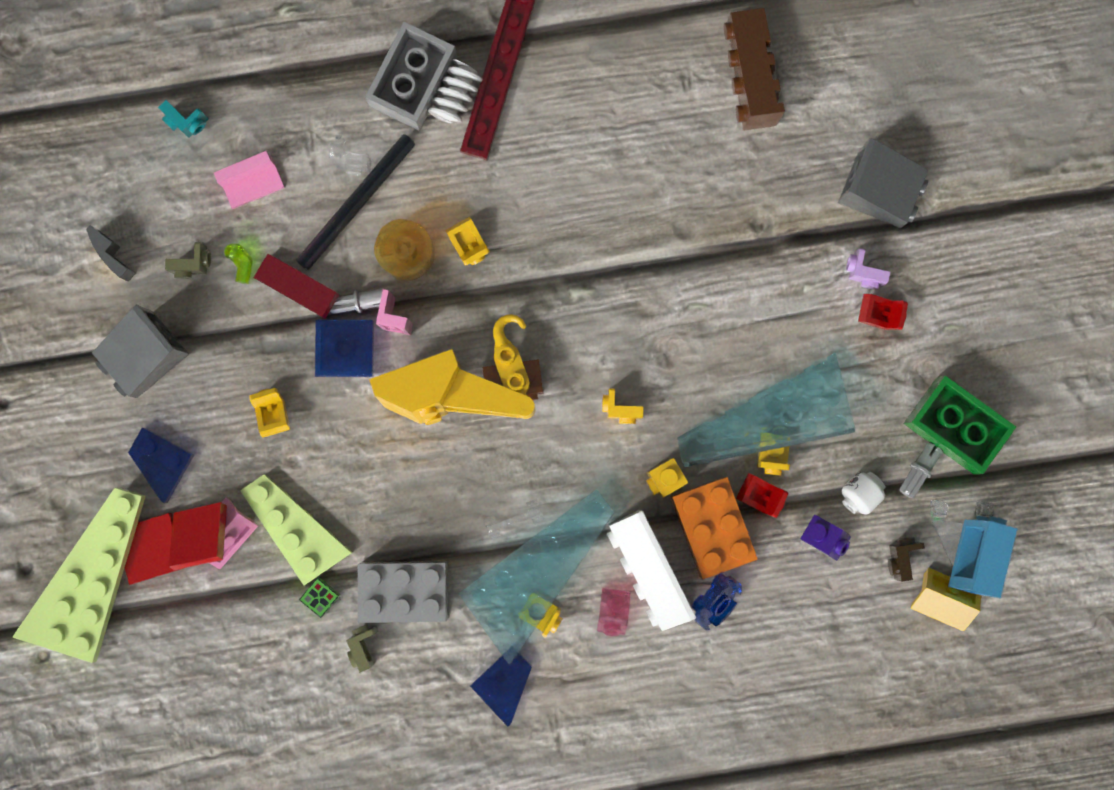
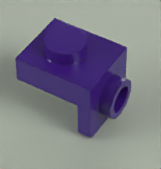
(826, 537)

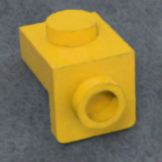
(467, 242)
(270, 412)
(625, 414)

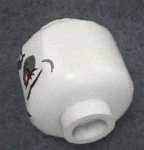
(863, 493)

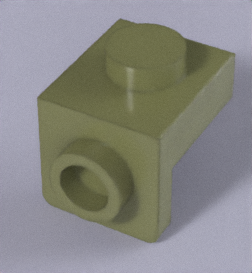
(186, 267)
(359, 653)

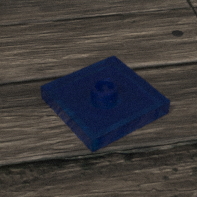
(344, 348)

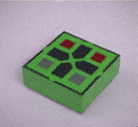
(319, 597)

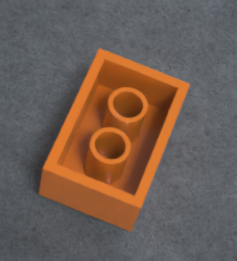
(713, 528)

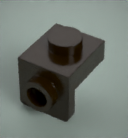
(899, 563)

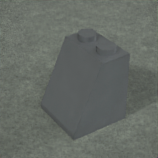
(884, 184)
(138, 352)

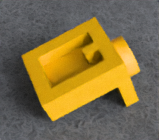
(774, 460)

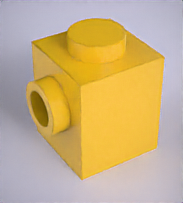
(666, 478)

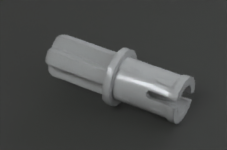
(358, 301)
(920, 471)

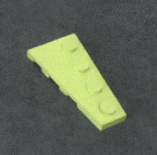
(297, 534)

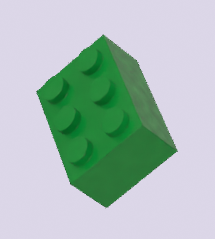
(960, 425)

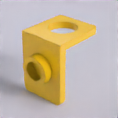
(550, 621)

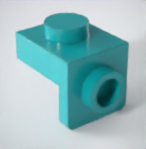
(191, 126)

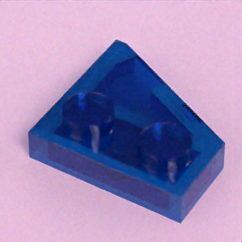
(160, 462)

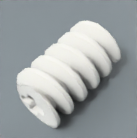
(455, 93)

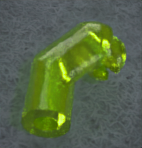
(242, 260)

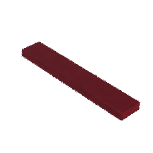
(497, 78)

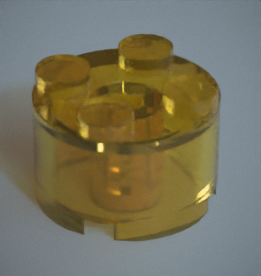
(389, 243)

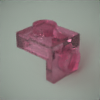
(613, 612)

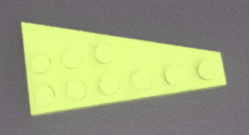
(81, 595)

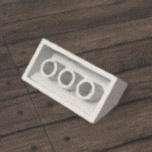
(651, 570)

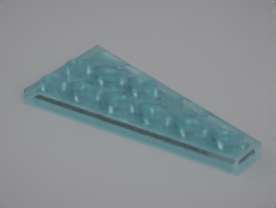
(784, 415)
(525, 584)

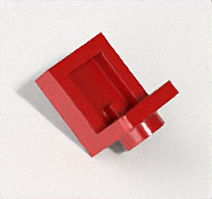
(883, 312)
(762, 495)

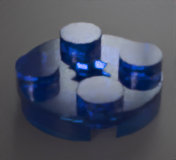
(717, 601)

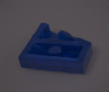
(503, 686)

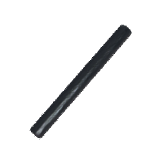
(355, 202)

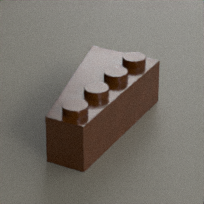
(753, 70)

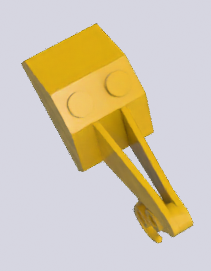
(440, 386)

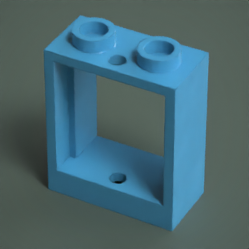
(983, 556)

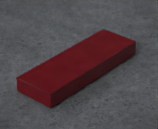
(296, 286)

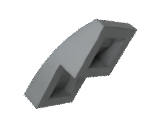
(106, 250)

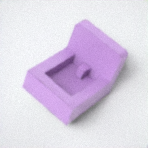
(870, 277)

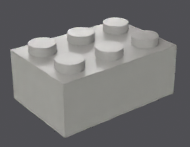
(411, 75)
(403, 591)

